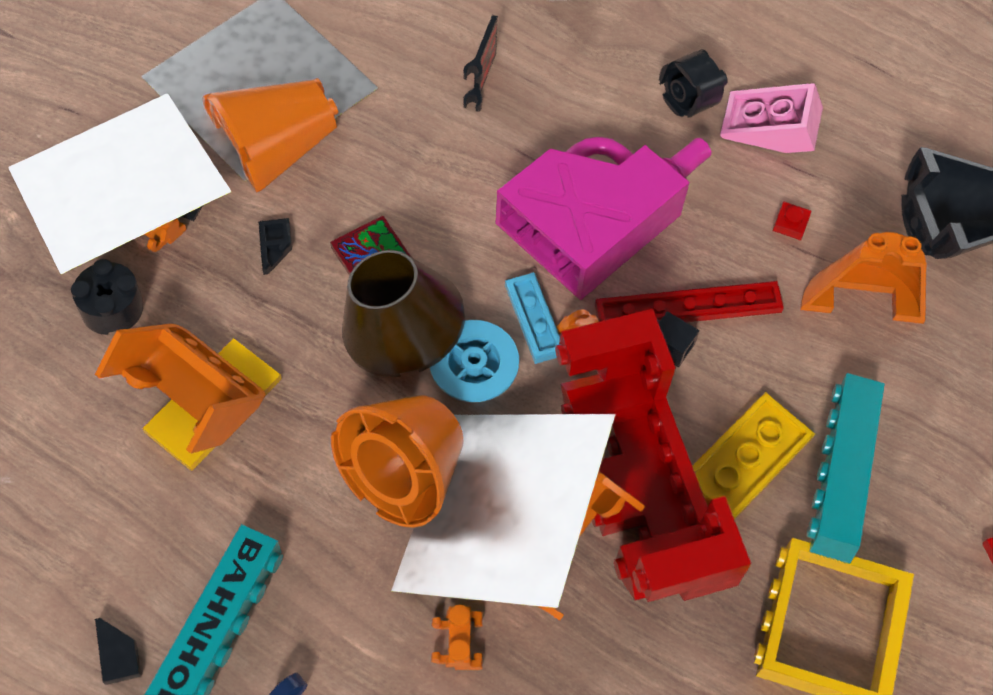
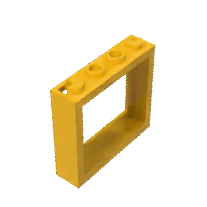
(891, 634)

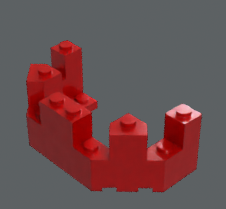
(682, 540)

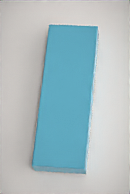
(533, 316)

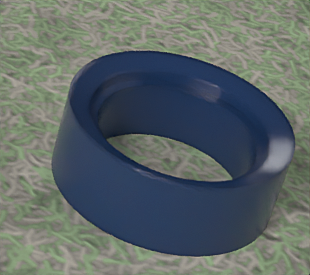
(291, 685)

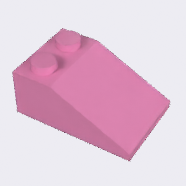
(774, 117)

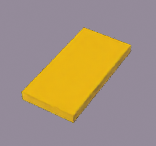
(174, 426)
(751, 454)

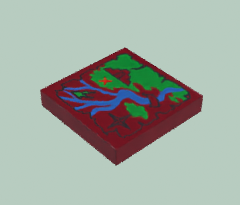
(364, 241)

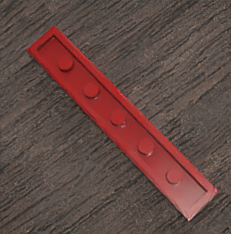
(698, 303)

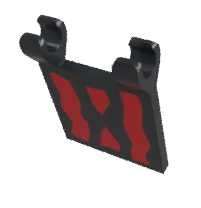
(481, 64)

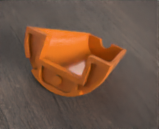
(272, 124)
(880, 264)

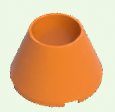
(399, 456)

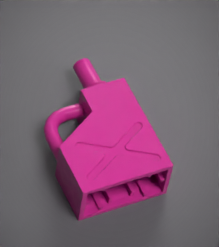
(594, 215)

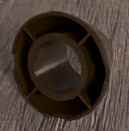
(401, 334)

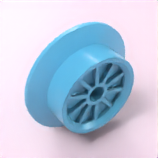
(479, 364)

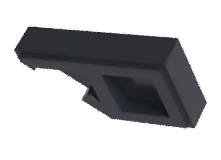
(274, 242)
(117, 654)

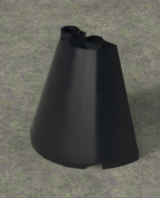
(948, 203)

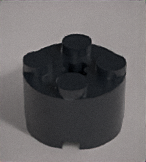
(692, 84)
(107, 297)

